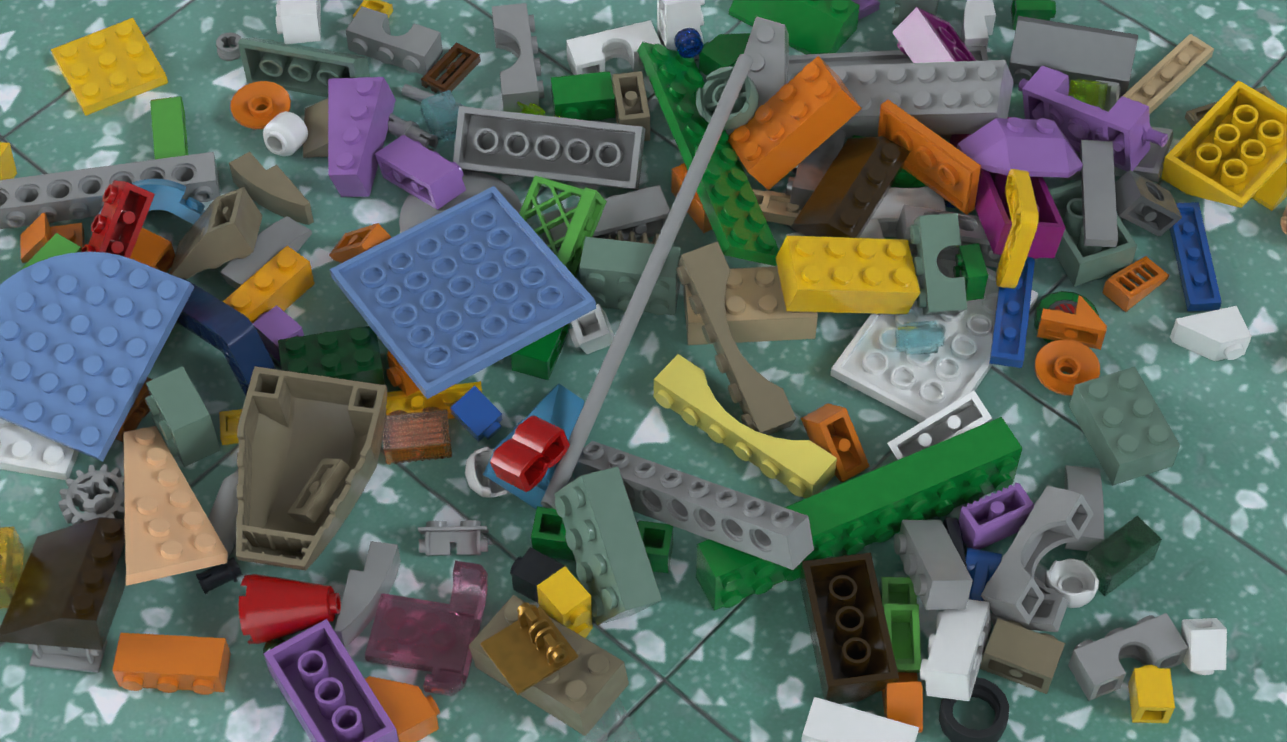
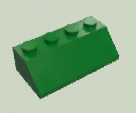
(811, 24)

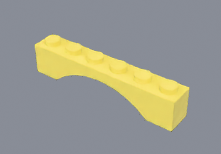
(795, 463)

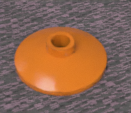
(259, 103)
(1065, 357)

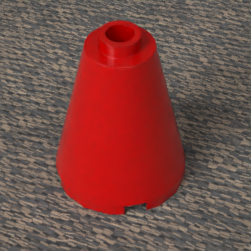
(283, 606)

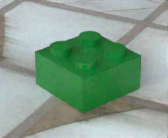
(972, 267)

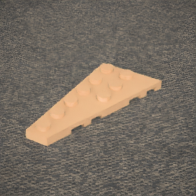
(162, 516)

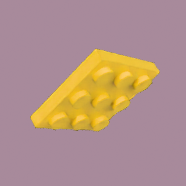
(109, 66)

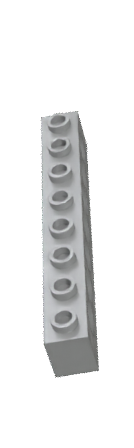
(81, 192)
(705, 507)

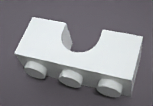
(590, 52)

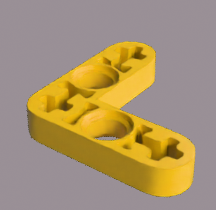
(1024, 225)

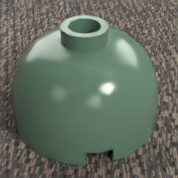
(709, 96)

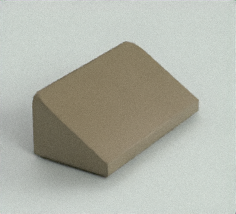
(317, 124)

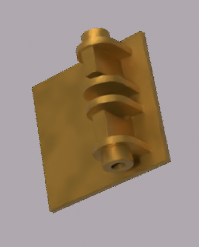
(528, 649)

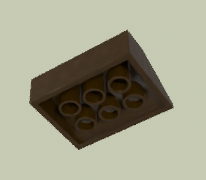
(69, 587)

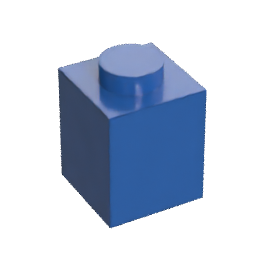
(477, 414)

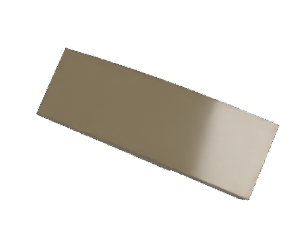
(270, 188)

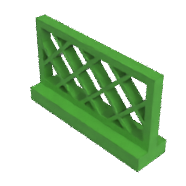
(583, 222)

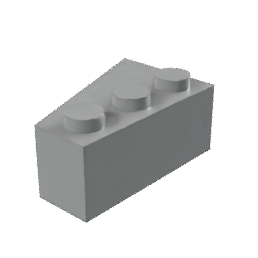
(770, 54)

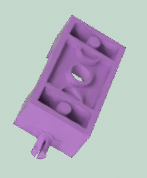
(1124, 124)

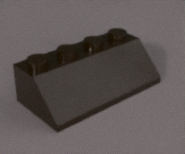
(852, 188)
(847, 627)

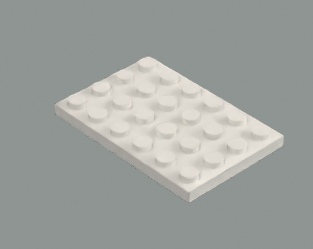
(923, 382)

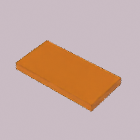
(931, 157)

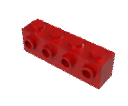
(120, 220)

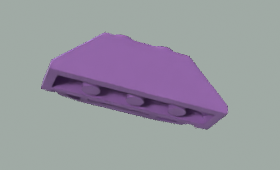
(1022, 145)

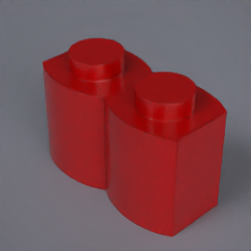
(529, 453)

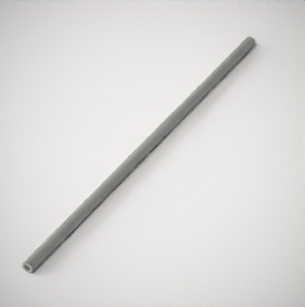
(647, 281)

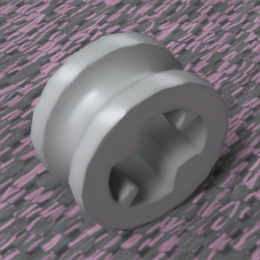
(225, 39)

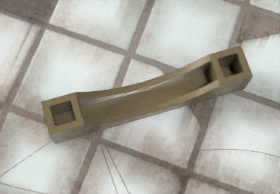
(761, 401)

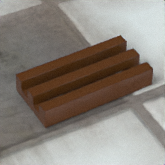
(455, 71)

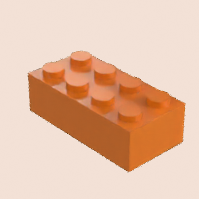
(793, 123)

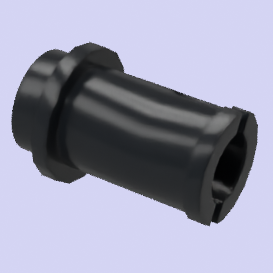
(219, 575)

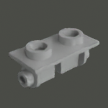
(440, 536)
(67, 658)

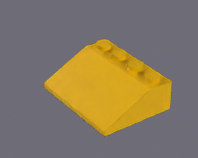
(1230, 148)

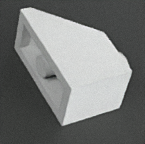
(1213, 334)

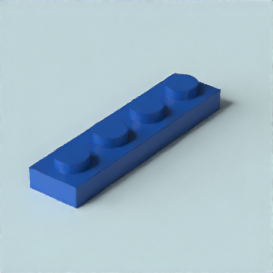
(1195, 260)
(1012, 320)

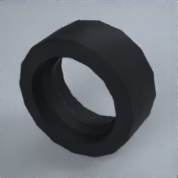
(994, 697)

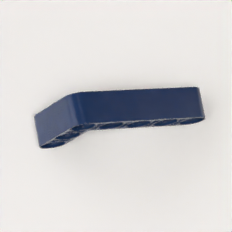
(226, 331)

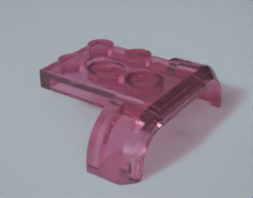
(432, 633)

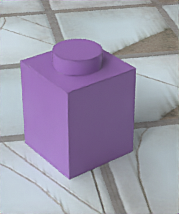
(276, 326)

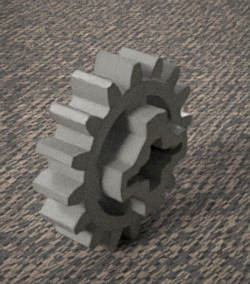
(93, 495)

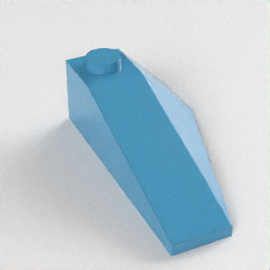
(558, 408)

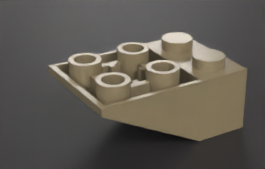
(220, 234)

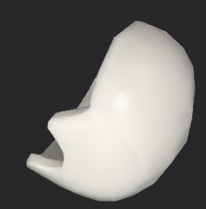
(474, 472)
(1073, 580)

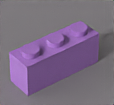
(421, 171)

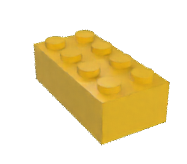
(847, 275)

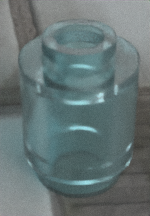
(919, 337)

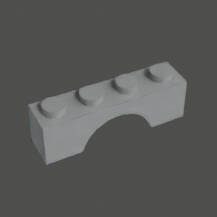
(512, 33)
(1055, 520)

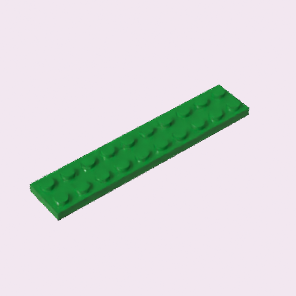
(724, 186)

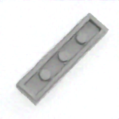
(1098, 193)

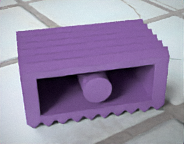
(994, 516)

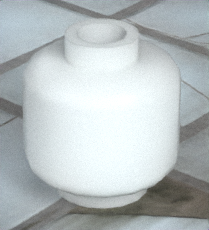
(285, 134)

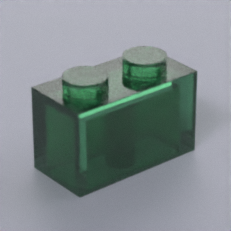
(1123, 554)

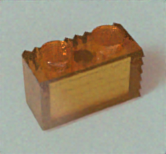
(416, 435)

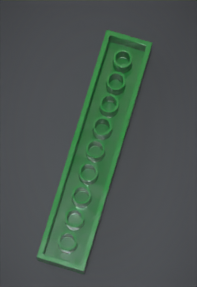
(872, 508)

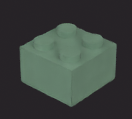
(181, 417)

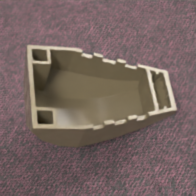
(282, 437)

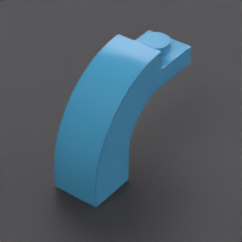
(169, 198)

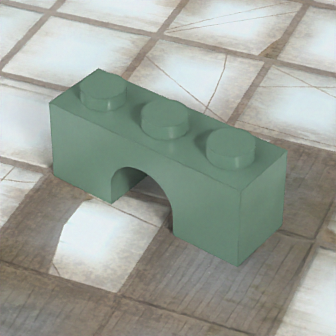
(937, 292)

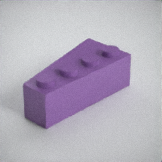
(356, 131)

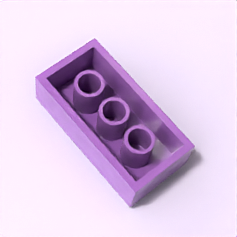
(328, 689)

